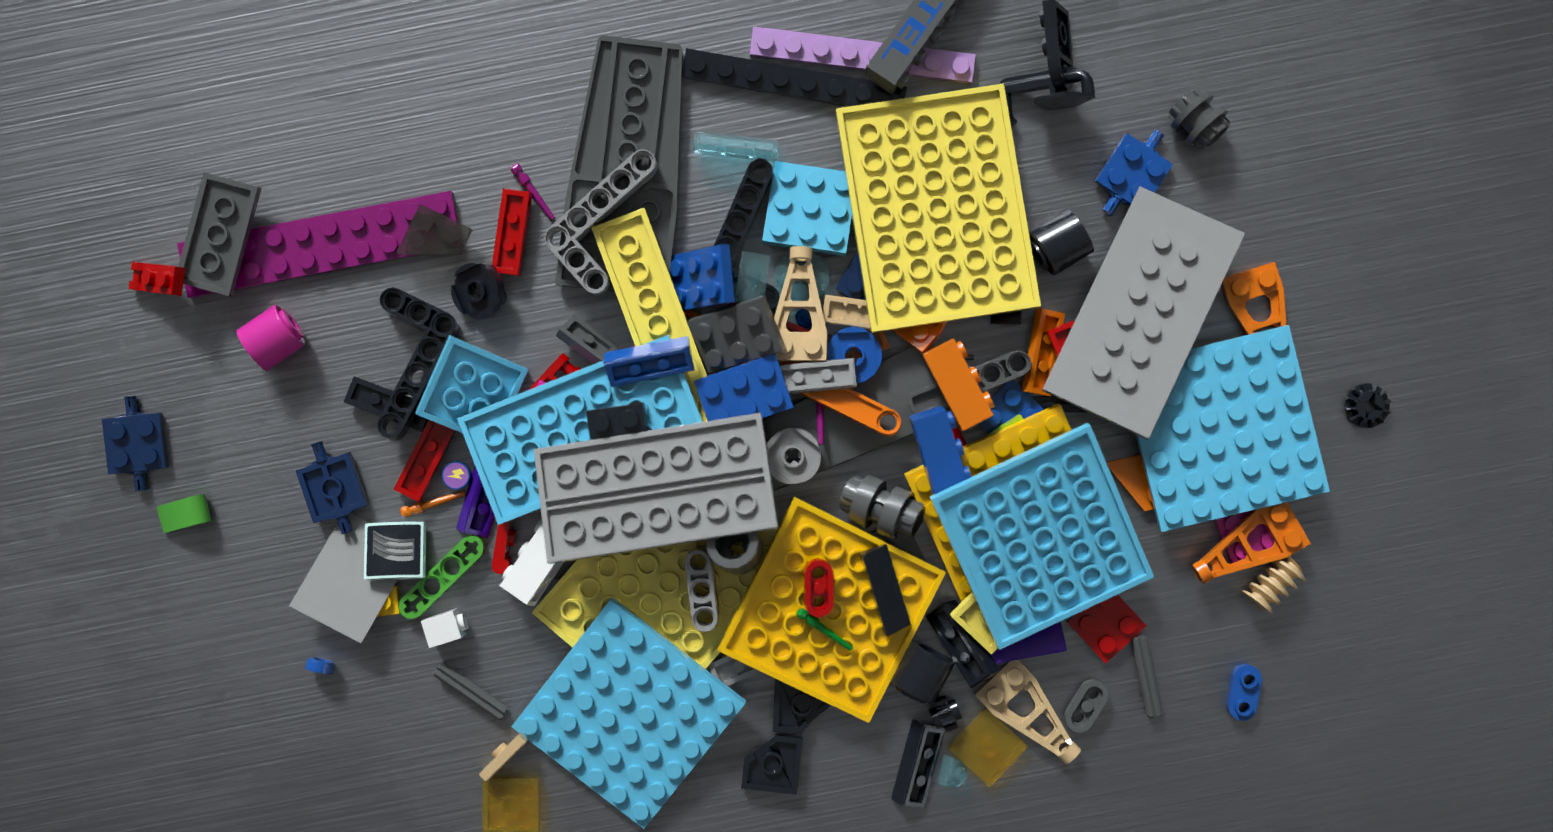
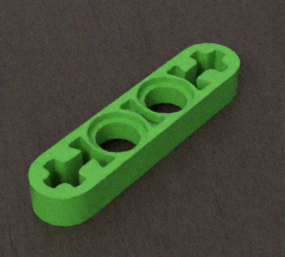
(442, 576)

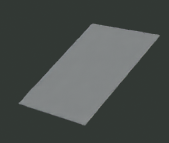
(336, 585)

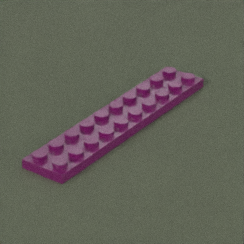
(329, 242)

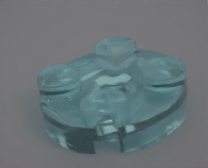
(799, 291)

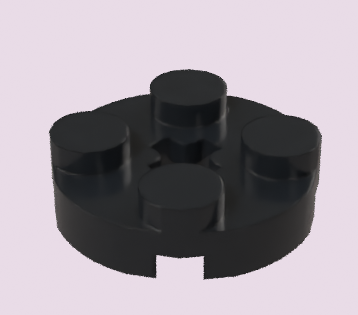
(491, 286)

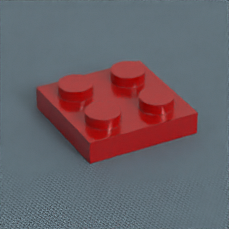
(1107, 626)

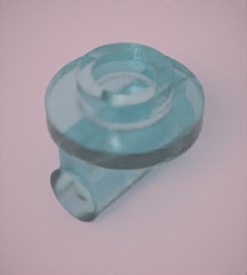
(952, 772)

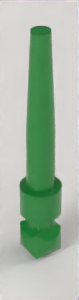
(813, 622)

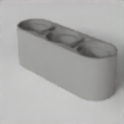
(697, 601)

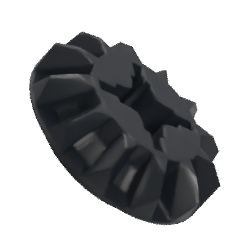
(1357, 412)

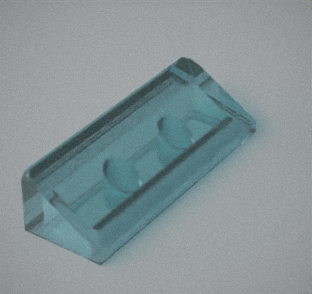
(735, 146)

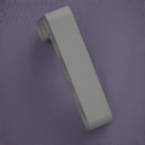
(595, 217)

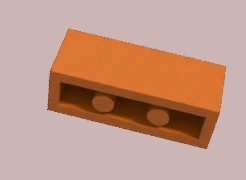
(959, 383)

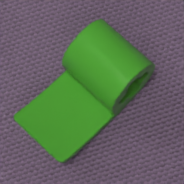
(184, 513)

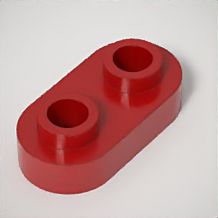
(819, 586)

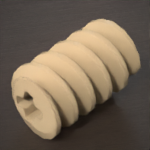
(1275, 584)

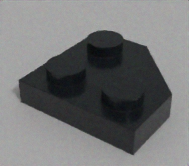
(794, 708)
(774, 765)

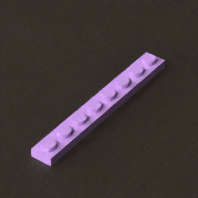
(854, 54)

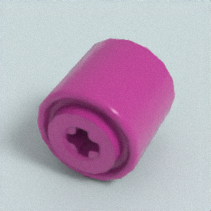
(271, 337)

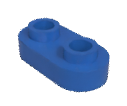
(1241, 692)

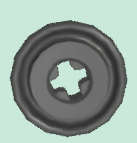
(721, 552)

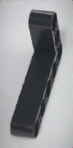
(748, 213)
(418, 361)

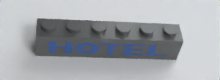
(907, 42)

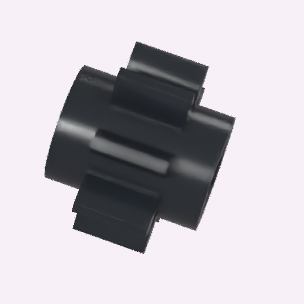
(945, 714)

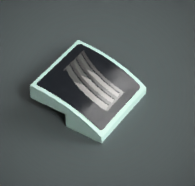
(395, 551)

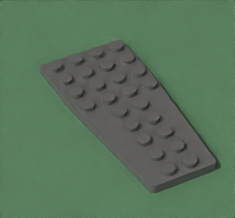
(628, 108)

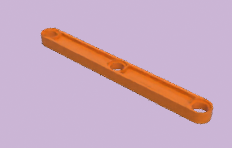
(847, 403)

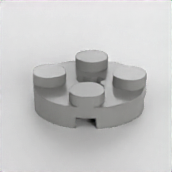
(795, 471)

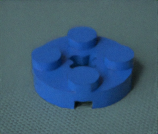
(864, 343)

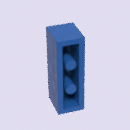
(939, 448)

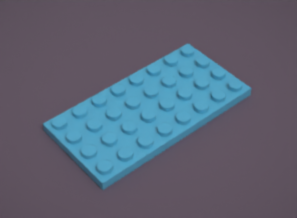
(555, 414)

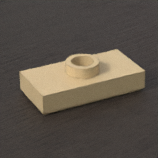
(846, 312)
(502, 755)

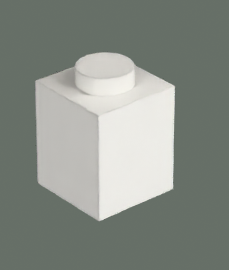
(444, 627)

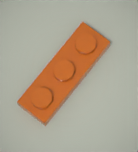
(1041, 351)

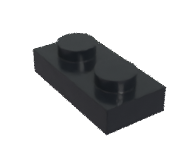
(616, 420)

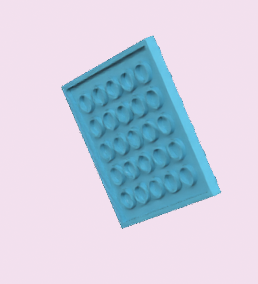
(1233, 433)
(1042, 536)
(628, 713)

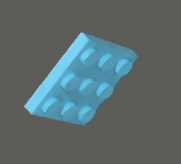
(808, 209)
(466, 382)

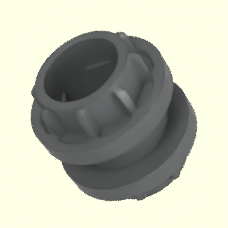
(1199, 119)

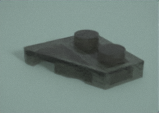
(433, 235)

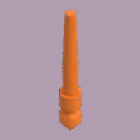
(419, 507)

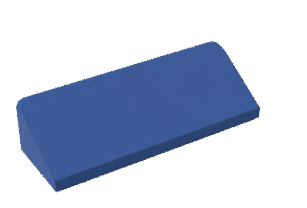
(649, 361)

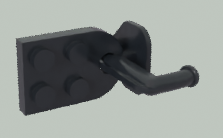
(1060, 65)

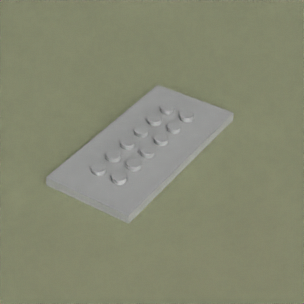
(1143, 312)
(655, 488)

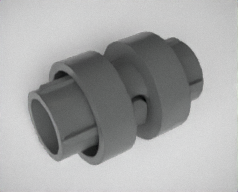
(893, 511)

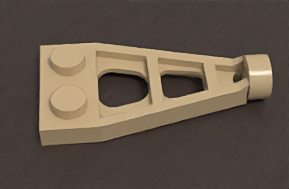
(809, 345)
(1004, 686)

